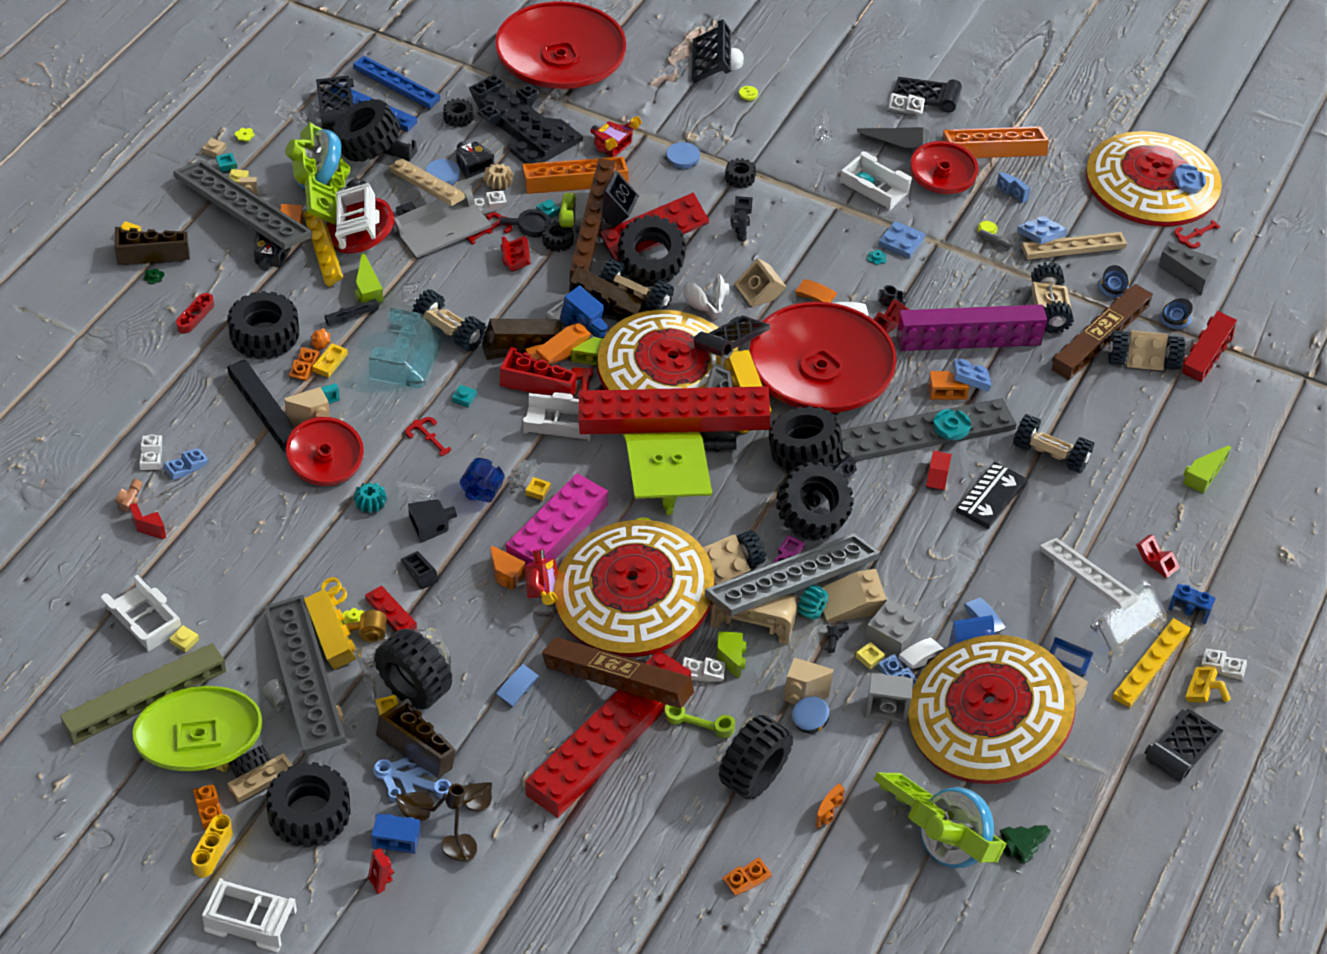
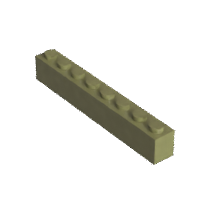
(138, 694)

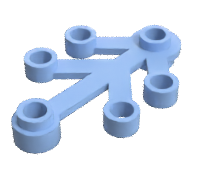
(407, 778)

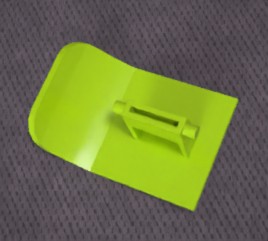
(668, 466)

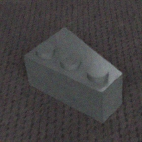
(1188, 265)

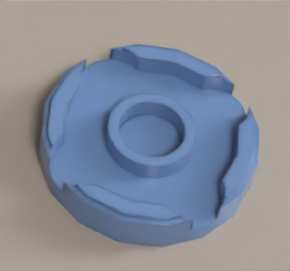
(683, 155)
(445, 170)
(1189, 178)

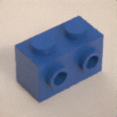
(396, 833)

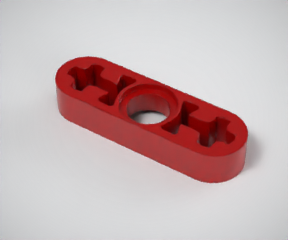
(204, 304)

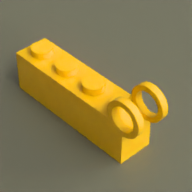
(742, 371)
(329, 624)

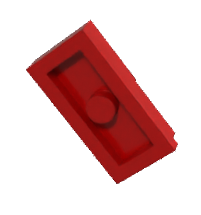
(380, 871)

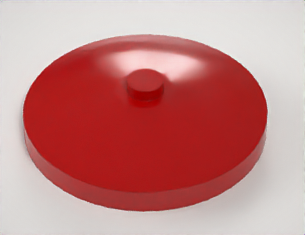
(944, 167)
(362, 240)
(324, 451)

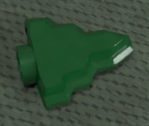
(1023, 841)

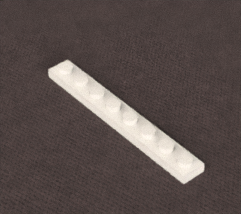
(1089, 574)

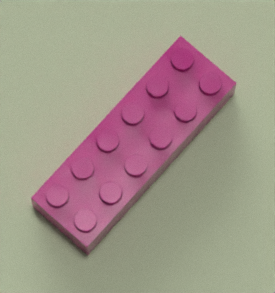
(559, 520)

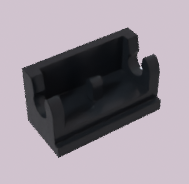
(402, 150)

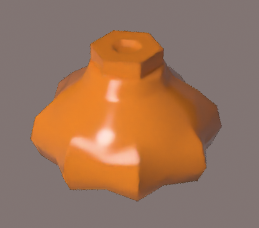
(320, 339)

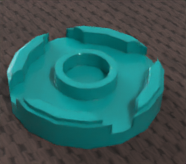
(951, 424)

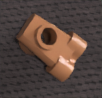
(128, 497)

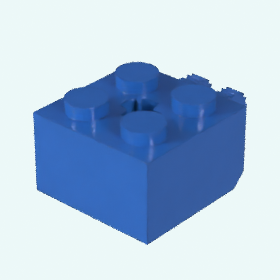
(583, 309)

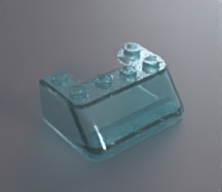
(412, 354)

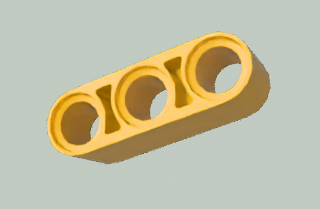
(211, 855)

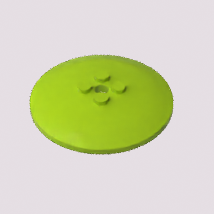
(170, 726)

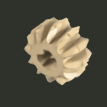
(498, 176)

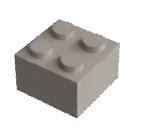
(893, 628)
(889, 697)

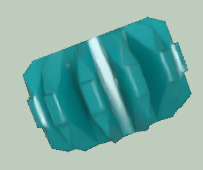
(370, 497)
(813, 602)

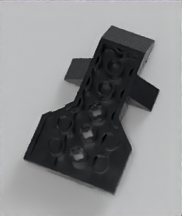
(532, 135)

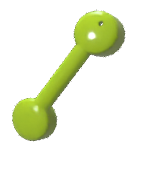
(566, 216)
(723, 726)

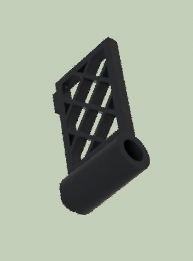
(946, 96)
(329, 117)
(721, 339)
(1172, 759)

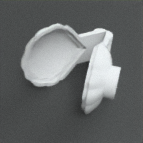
(698, 300)

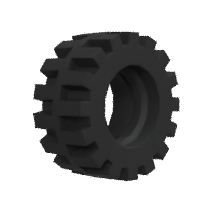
(458, 112)
(738, 166)
(557, 243)
(249, 761)

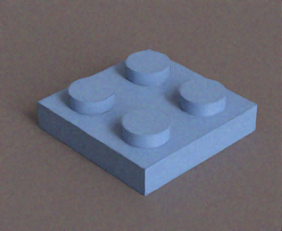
(1041, 230)
(902, 239)
(970, 374)

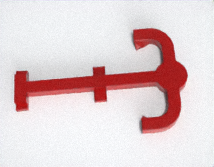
(471, 239)
(1184, 239)
(417, 424)

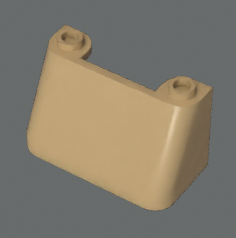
(776, 614)

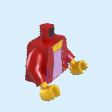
(614, 137)
(541, 577)

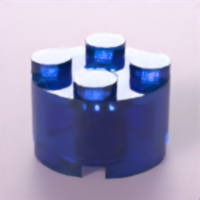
(482, 480)

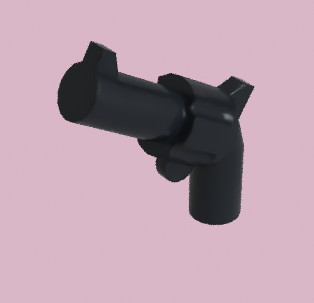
(834, 634)

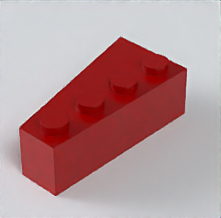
(1210, 345)
(535, 376)

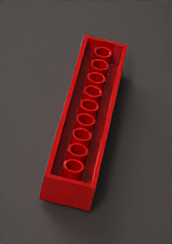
(674, 410)
(596, 745)

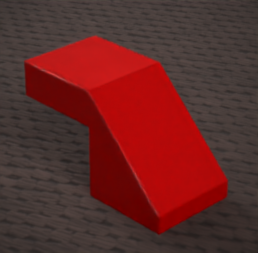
(890, 319)
(938, 470)
(147, 524)
(1161, 561)

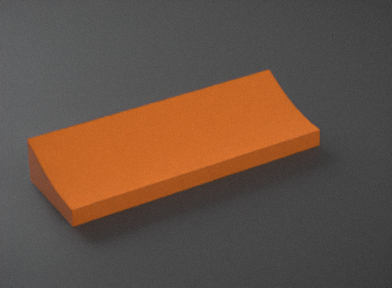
(1000, 141)
(565, 175)

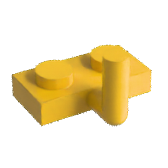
(1202, 684)

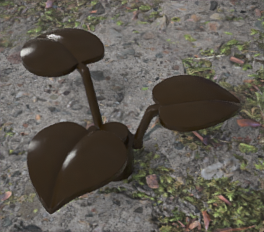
(475, 796)

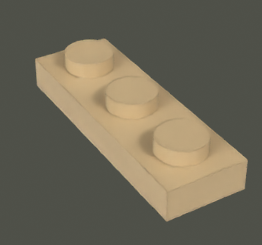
(258, 778)

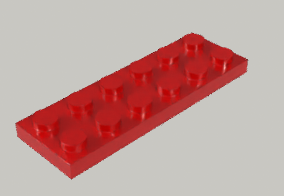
(684, 212)

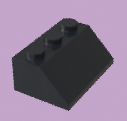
(618, 200)

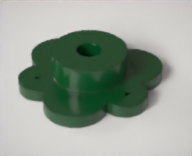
(154, 276)

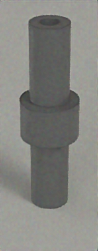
(995, 239)

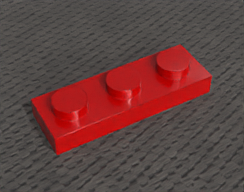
(396, 616)

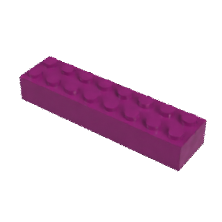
(971, 327)

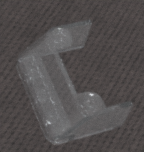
(1115, 627)
(366, 652)

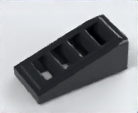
(421, 571)

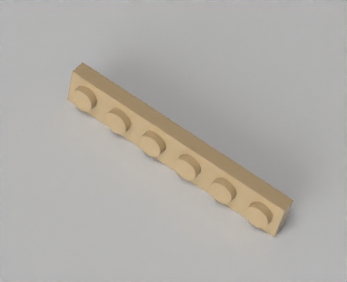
(427, 182)
(1074, 245)

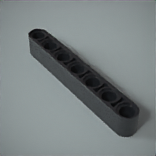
(261, 402)

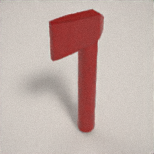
(583, 374)

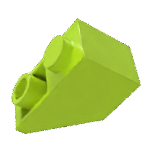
(730, 650)

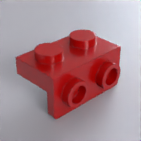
(515, 253)

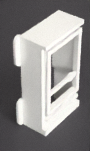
(868, 164)
(366, 222)
(556, 403)
(136, 597)
(267, 934)

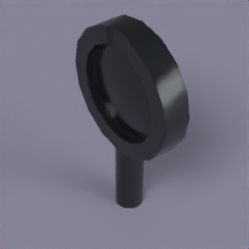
(529, 222)

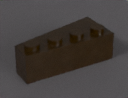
(150, 246)
(616, 301)
(517, 333)
(415, 738)

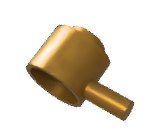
(371, 625)

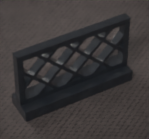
(722, 49)

